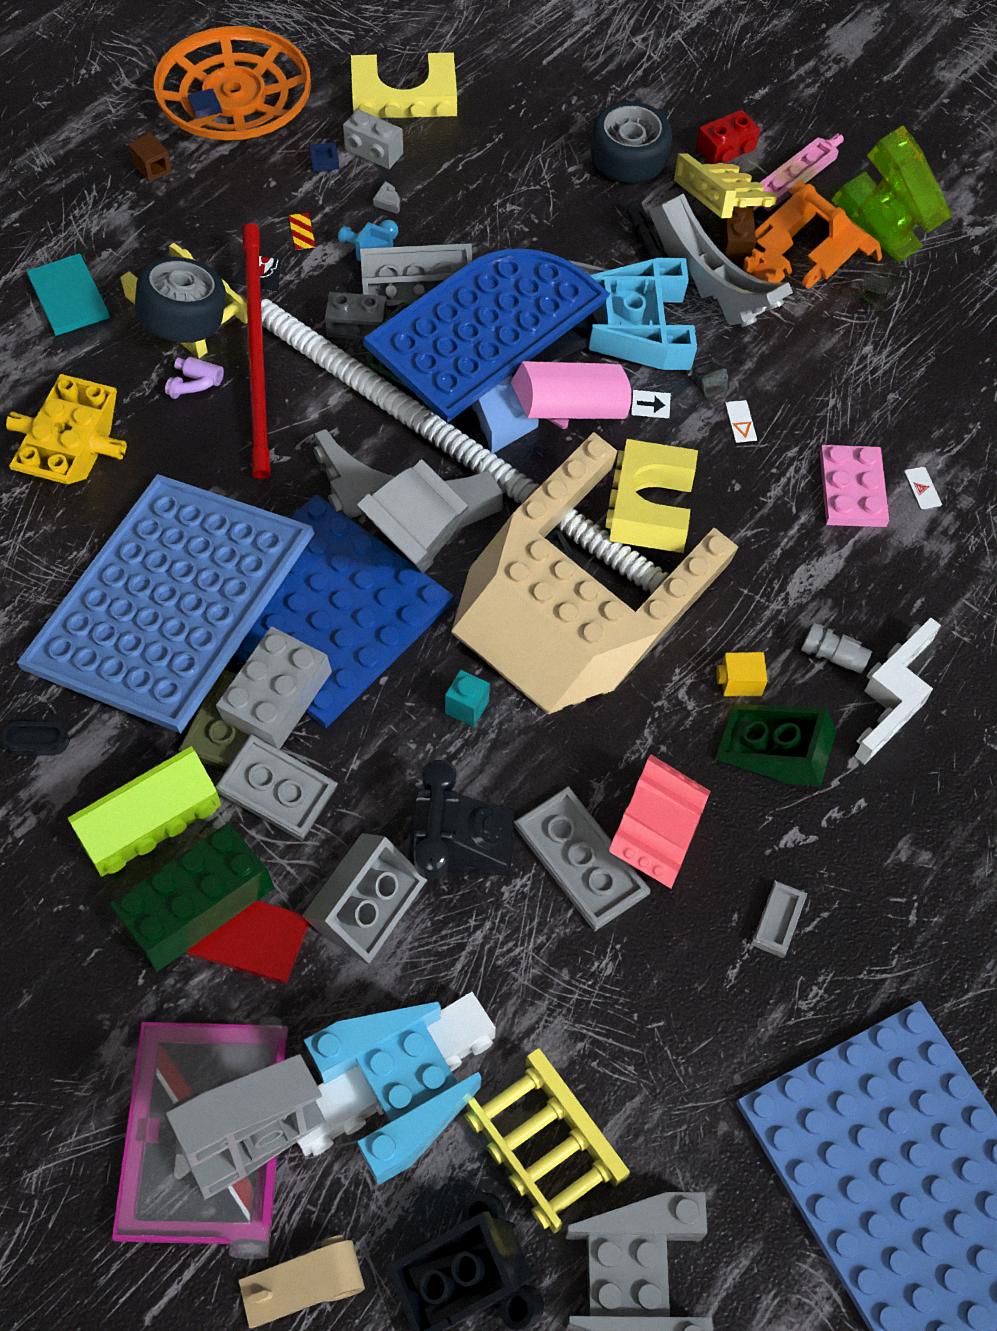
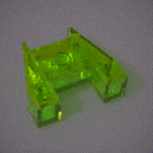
(902, 199)

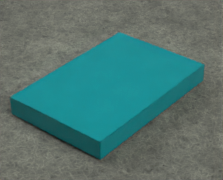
(68, 294)

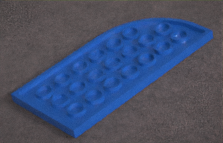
(483, 325)

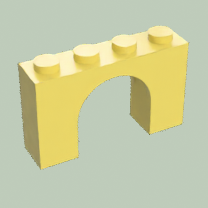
(431, 99)
(641, 521)

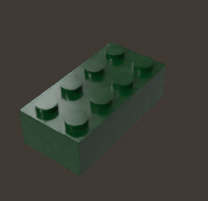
(192, 896)

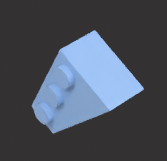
(502, 416)

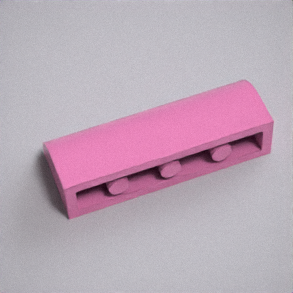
(572, 390)

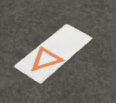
(741, 421)

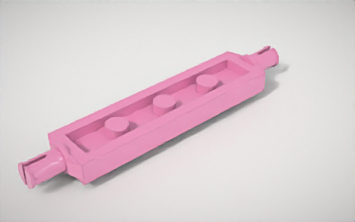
(801, 167)

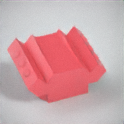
(660, 821)

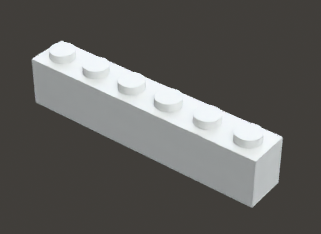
(349, 1099)

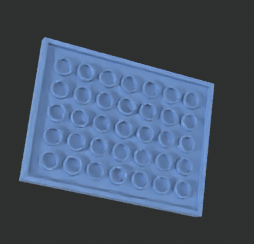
(167, 602)
(892, 1173)

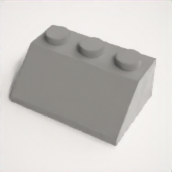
(365, 897)

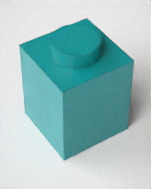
(467, 698)

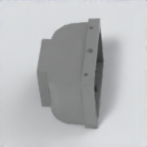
(416, 513)

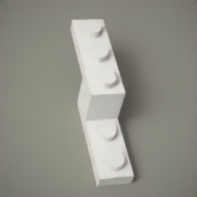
(896, 689)

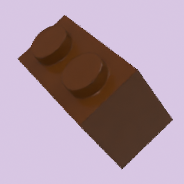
(738, 234)

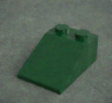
(779, 742)

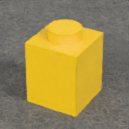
(742, 674)

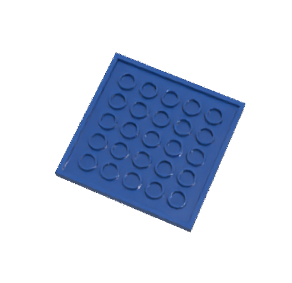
(350, 603)

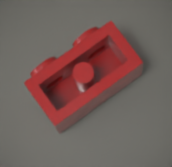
(727, 138)

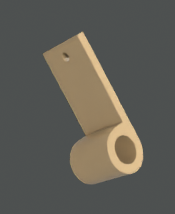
(302, 1282)

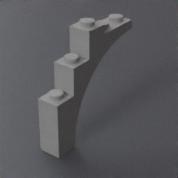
(738, 293)
(354, 480)

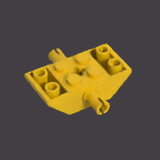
(67, 431)

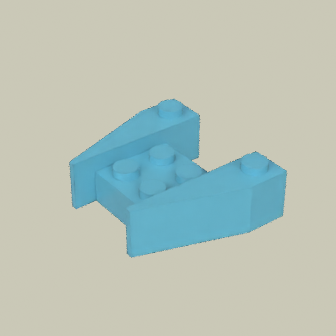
(636, 317)
(404, 1076)

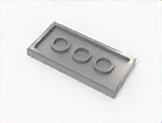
(579, 858)

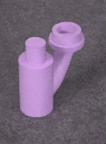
(203, 372)

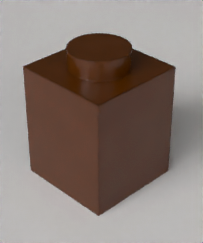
(150, 157)

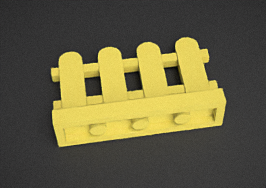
(720, 186)

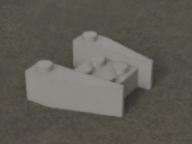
(245, 1122)
(631, 1264)

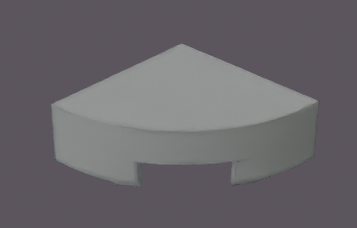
(387, 198)

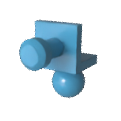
(371, 236)

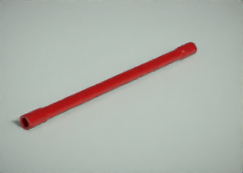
(260, 451)

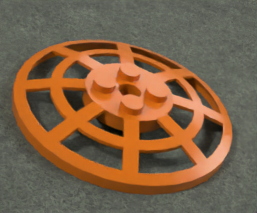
(248, 82)

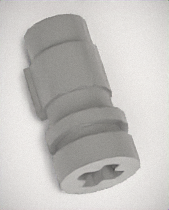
(839, 650)

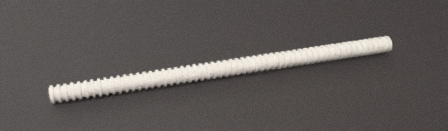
(454, 442)

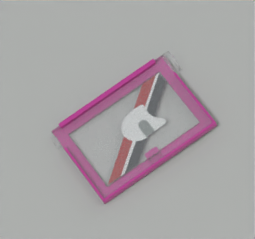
(156, 1187)

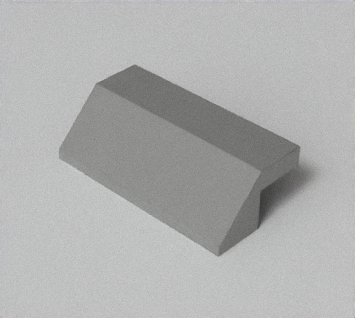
(410, 271)

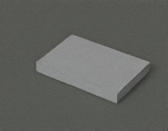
(276, 787)

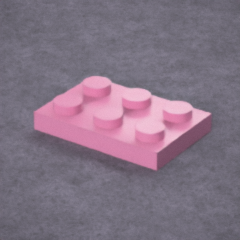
(854, 486)

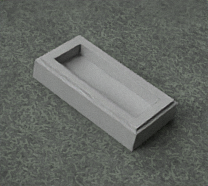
(779, 919)

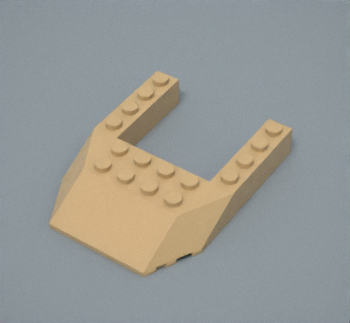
(549, 619)

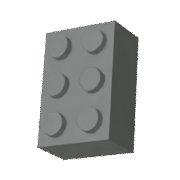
(274, 687)

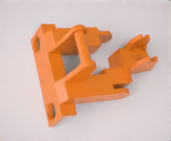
(776, 235)

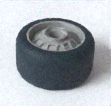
(631, 142)
(180, 299)

